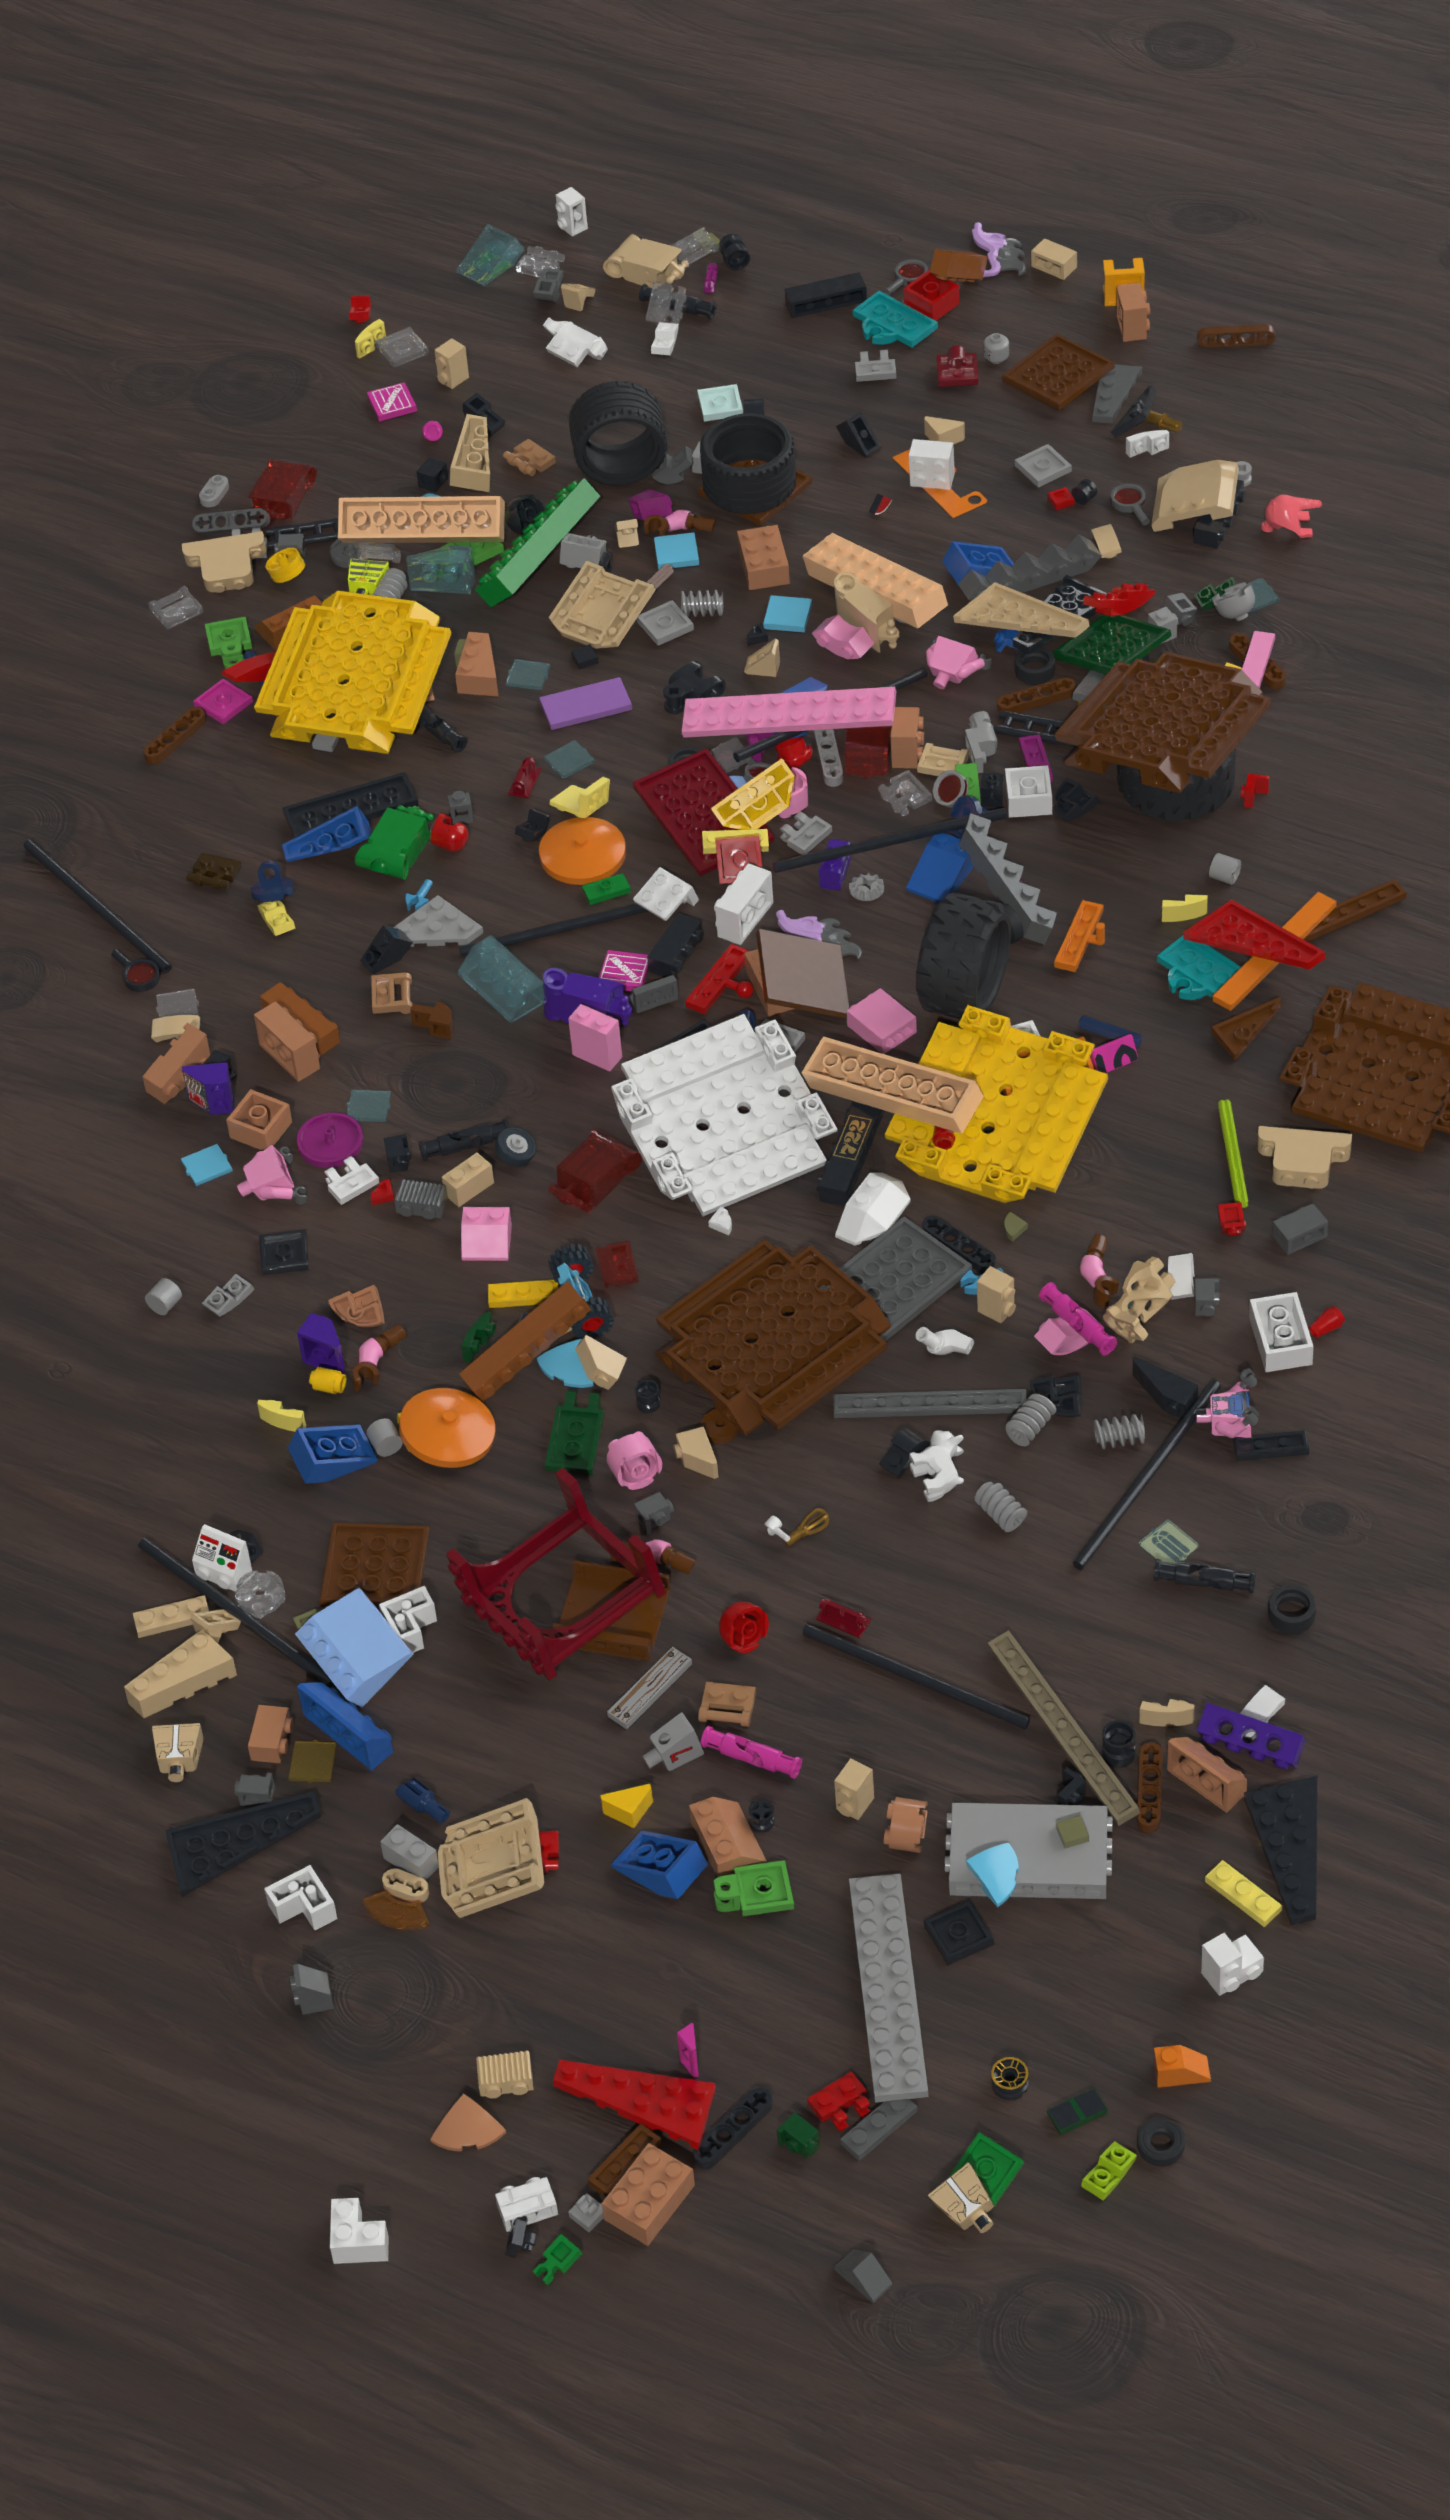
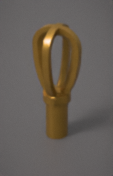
(802, 1530)

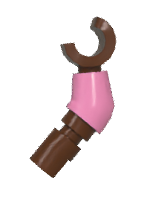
(678, 520)
(1092, 1270)
(371, 1352)
(666, 1554)

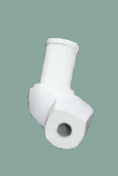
(945, 1341)

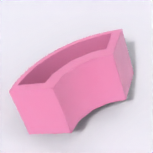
(843, 638)
(1060, 1337)

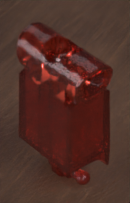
(282, 488)
(868, 751)
(593, 1171)

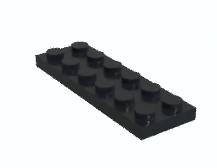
(370, 797)

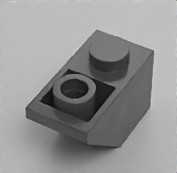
(311, 1989)

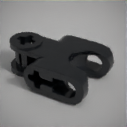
(688, 684)

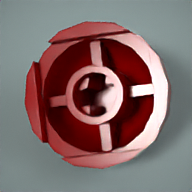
(743, 1626)

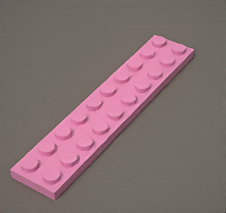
(789, 712)

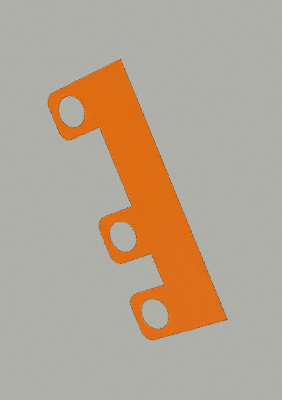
(945, 498)

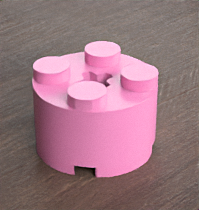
(799, 794)
(633, 1460)

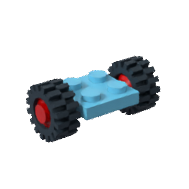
(573, 1265)

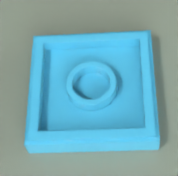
(676, 550)
(787, 613)

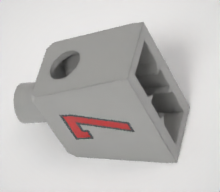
(674, 1744)

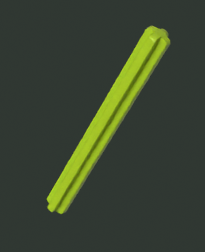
(1232, 1152)

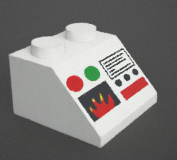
(221, 1558)

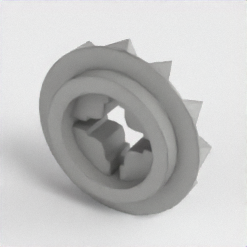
(862, 892)

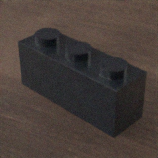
(675, 946)

